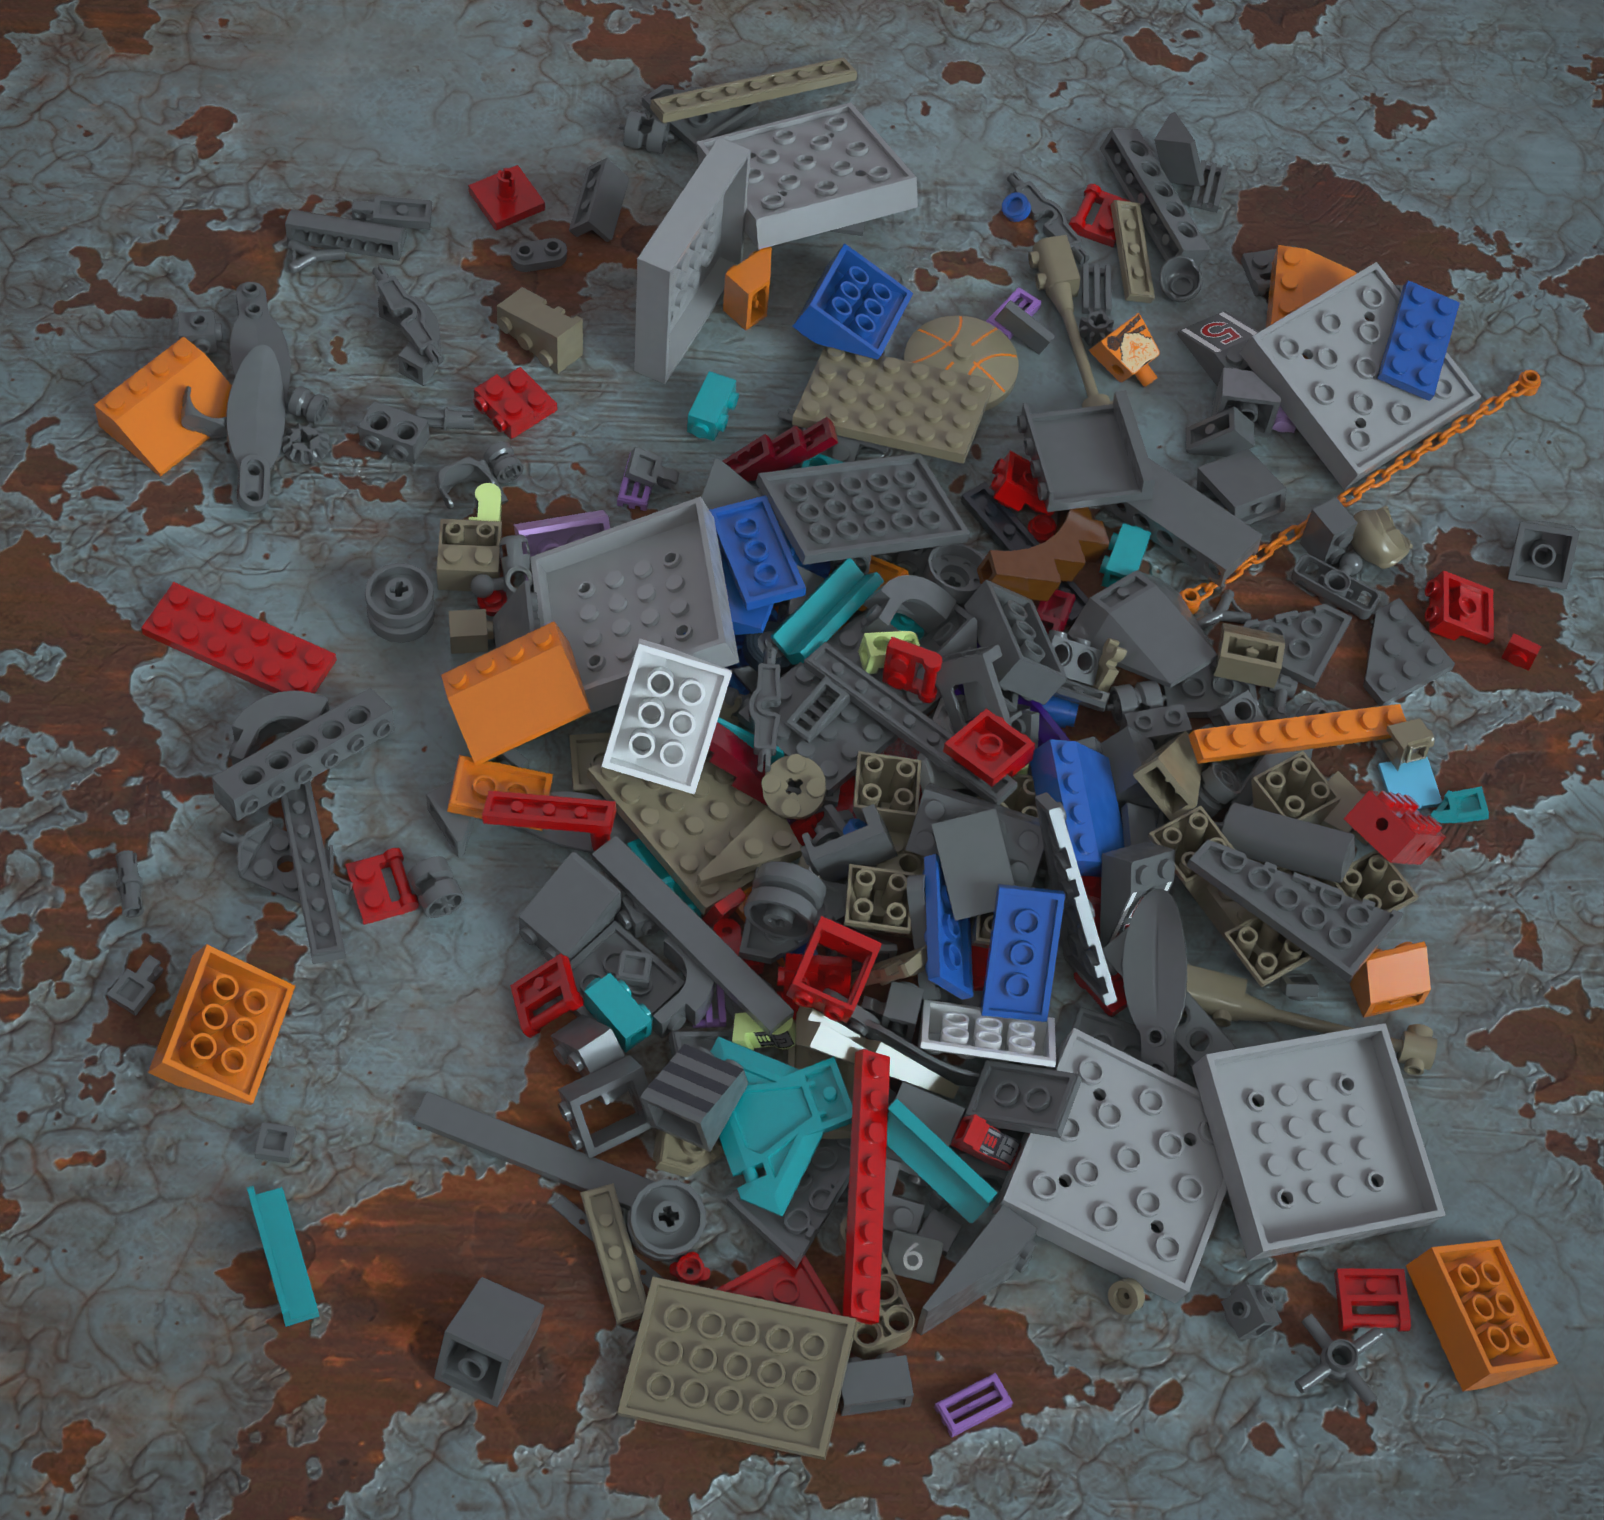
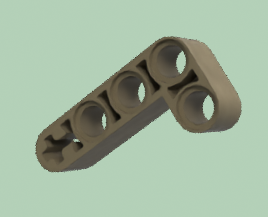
(890, 1310)

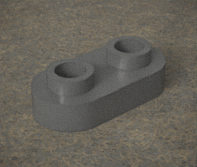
(538, 255)

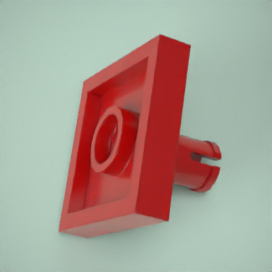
(506, 197)

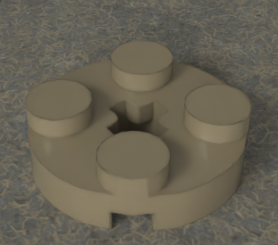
(791, 805)

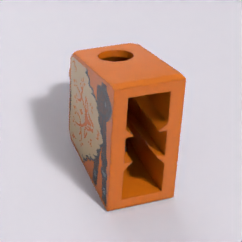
(1128, 351)

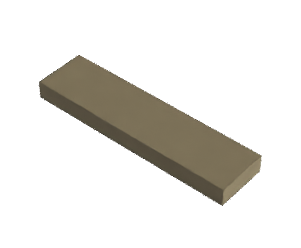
(1132, 251)
(615, 1253)

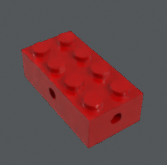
(1395, 827)

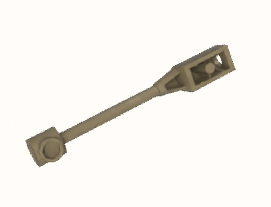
(1061, 282)
(1226, 1001)

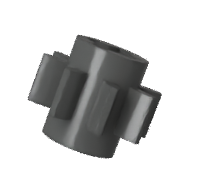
(1095, 327)

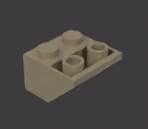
(466, 551)
(1249, 655)

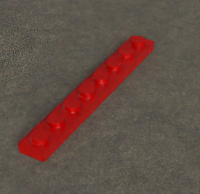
(866, 1187)

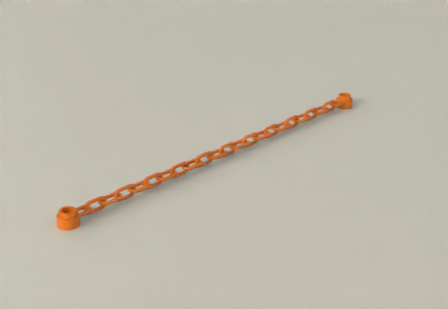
(1527, 385)

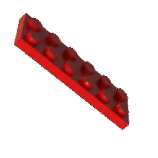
(237, 642)

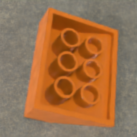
(1300, 278)
(148, 405)
(516, 692)
(222, 1027)
(1480, 1313)

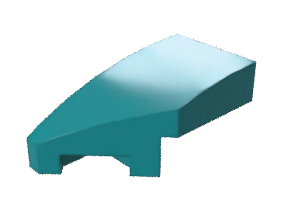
(1462, 807)

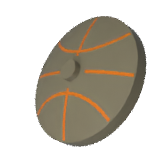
(967, 348)

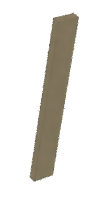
(753, 90)

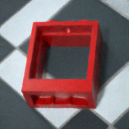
(847, 943)

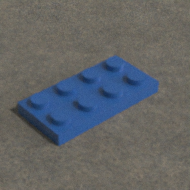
(1418, 340)
(757, 553)
(946, 939)
(1022, 953)

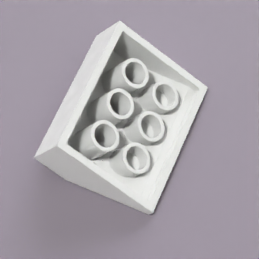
(666, 717)
(969, 1035)

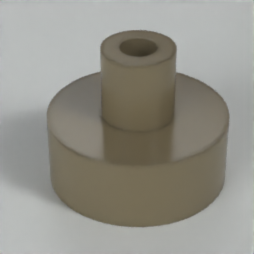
(1126, 1296)

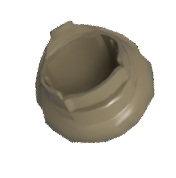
(1378, 539)

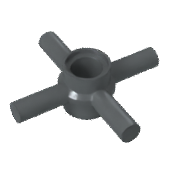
(1334, 1371)

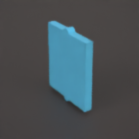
(1412, 779)

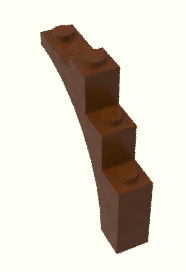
(1041, 568)

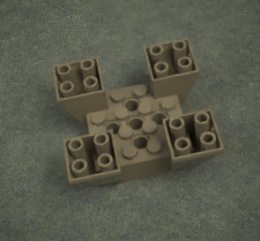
(1295, 791)
(879, 893)

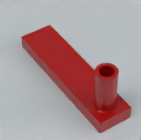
(552, 813)

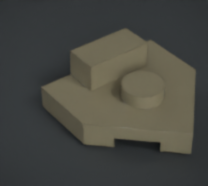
(682, 1157)

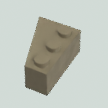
(541, 329)

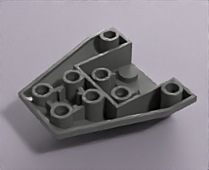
(1150, 624)

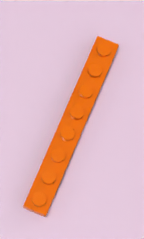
(1294, 733)

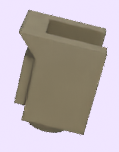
(1409, 742)

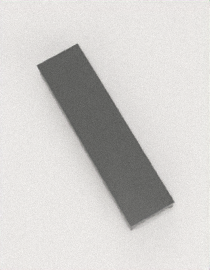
(1192, 523)

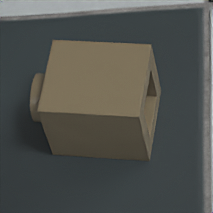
(469, 631)

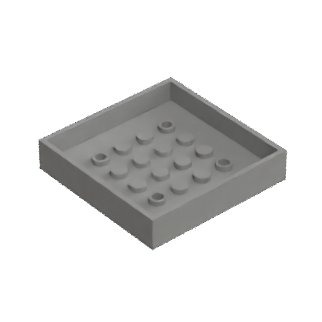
(818, 175)
(688, 258)
(1340, 378)
(638, 595)
(1317, 1141)
(1123, 1171)

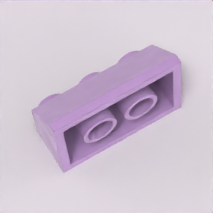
(558, 531)

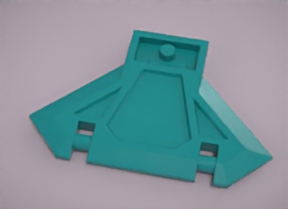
(779, 1122)

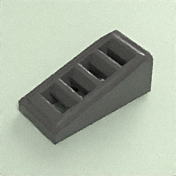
(825, 687)

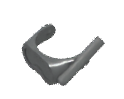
(196, 421)
(464, 470)

